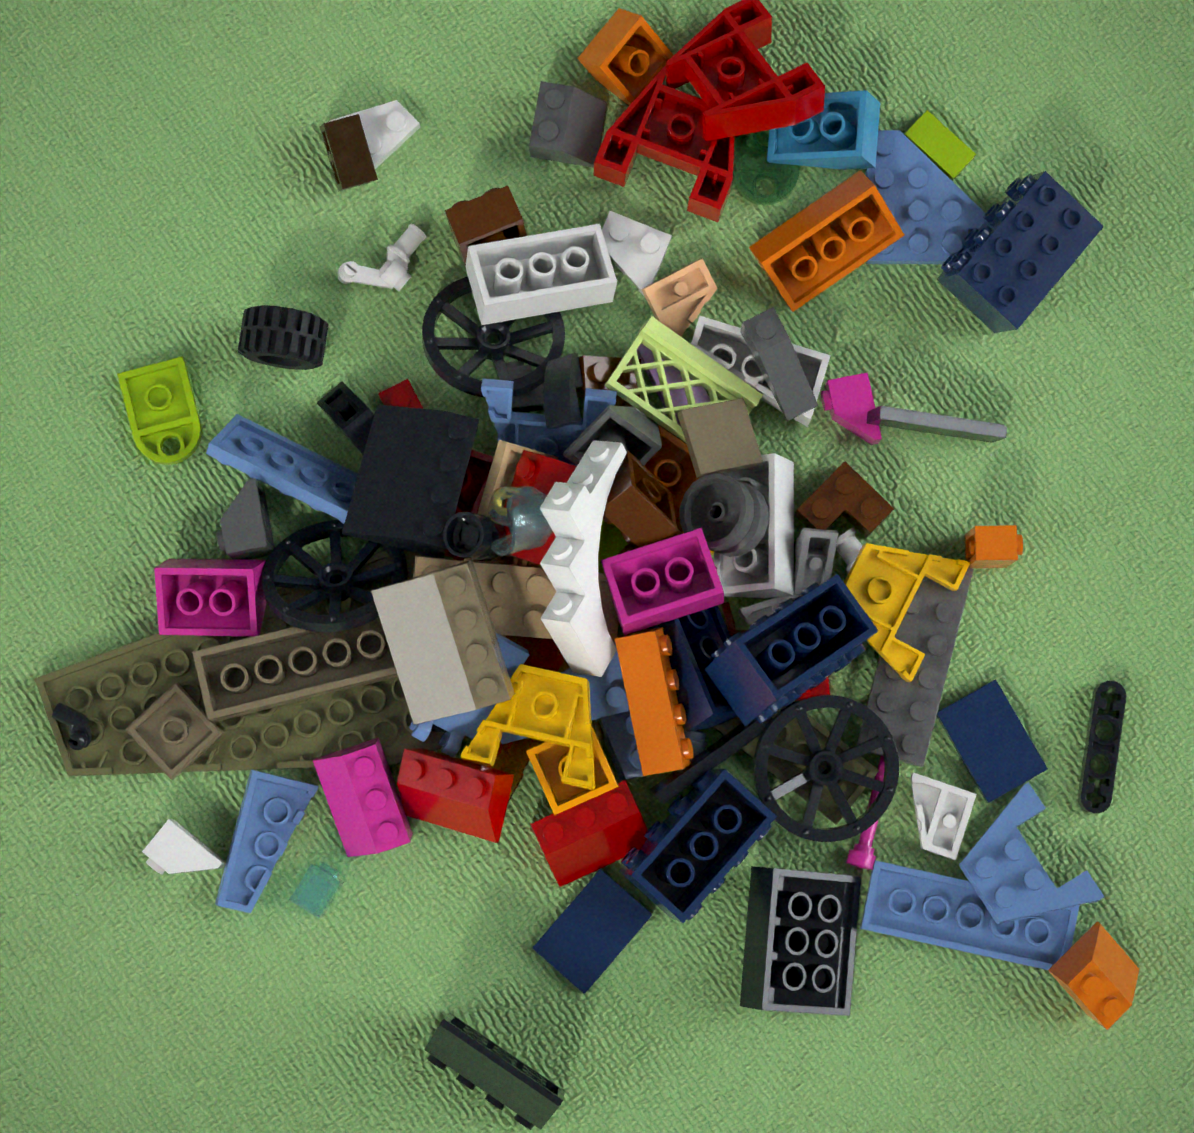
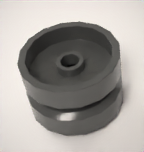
(727, 511)

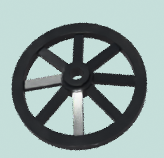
(483, 337)
(334, 582)
(834, 769)

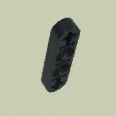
(1107, 748)

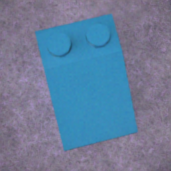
(835, 139)

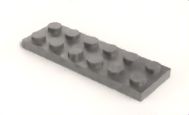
(912, 706)

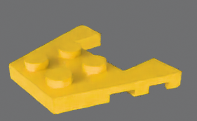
(885, 585)
(544, 708)

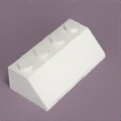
(768, 567)

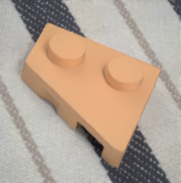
(681, 295)

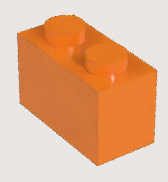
(993, 546)

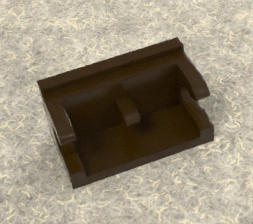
(348, 152)

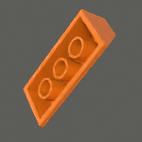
(827, 240)
(653, 701)

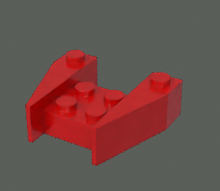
(738, 81)
(670, 130)

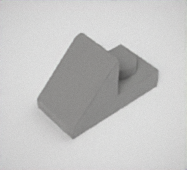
(814, 557)

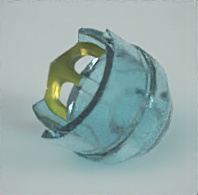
(522, 516)

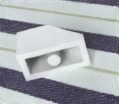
(179, 851)

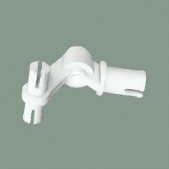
(394, 270)

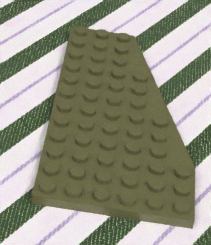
(129, 679)

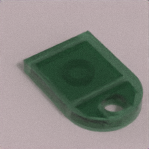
(752, 166)

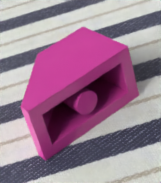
(848, 402)

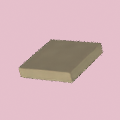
(720, 437)
(174, 731)

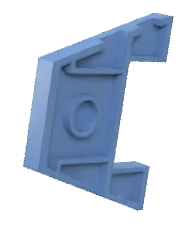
(530, 429)
(1011, 876)

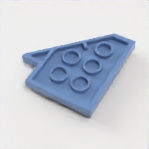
(923, 202)

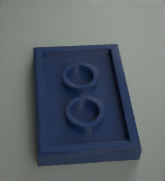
(991, 741)
(592, 931)

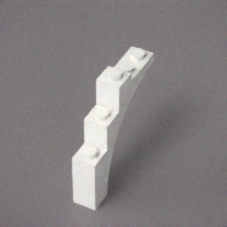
(571, 562)

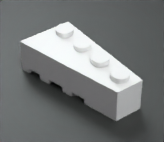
(729, 349)

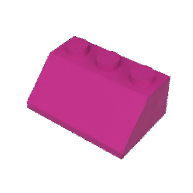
(663, 581)
(210, 597)
(363, 799)

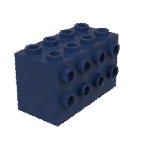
(1019, 252)
(790, 650)
(697, 844)

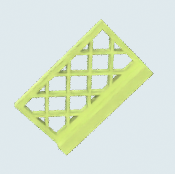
(691, 364)

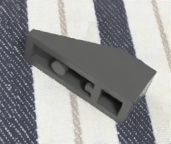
(778, 363)

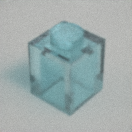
(317, 889)

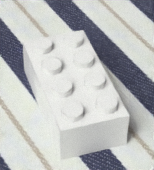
(540, 274)

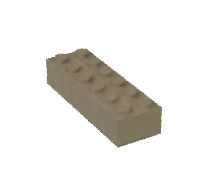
(290, 668)

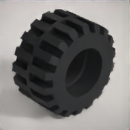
(283, 337)

